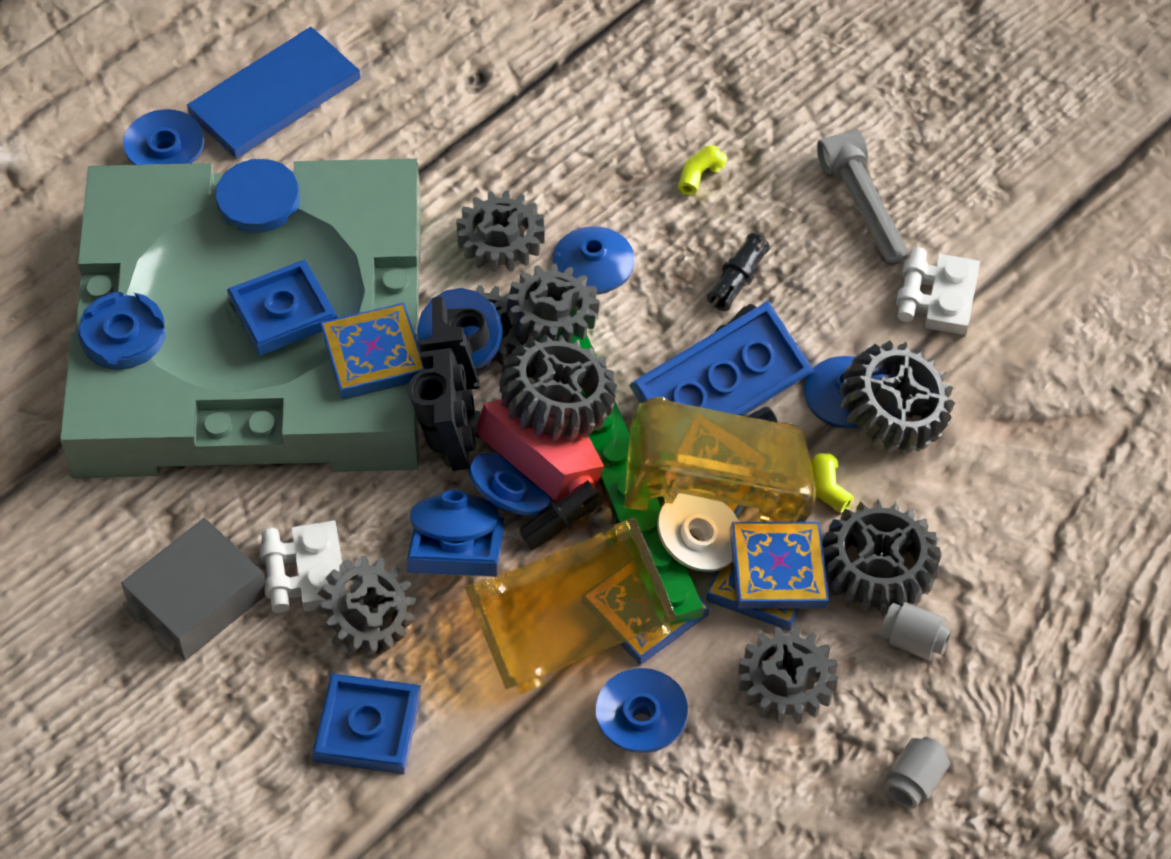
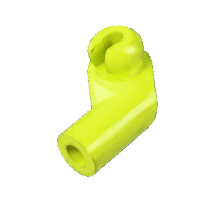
(693, 167)
(825, 481)

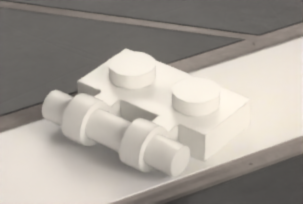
(952, 292)
(316, 555)

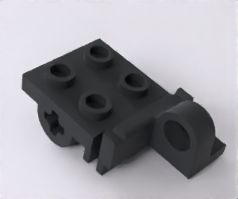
(444, 393)

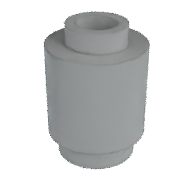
(915, 630)
(916, 772)

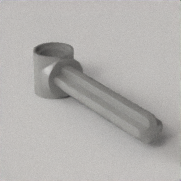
(846, 158)

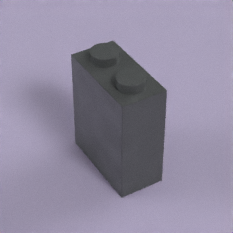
(193, 589)

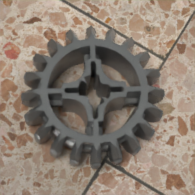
(555, 400)
(884, 404)
(879, 571)

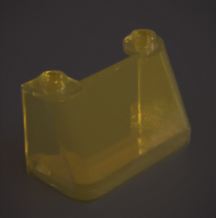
(718, 459)
(571, 606)

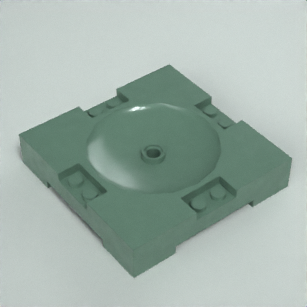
(207, 387)

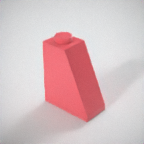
(551, 465)

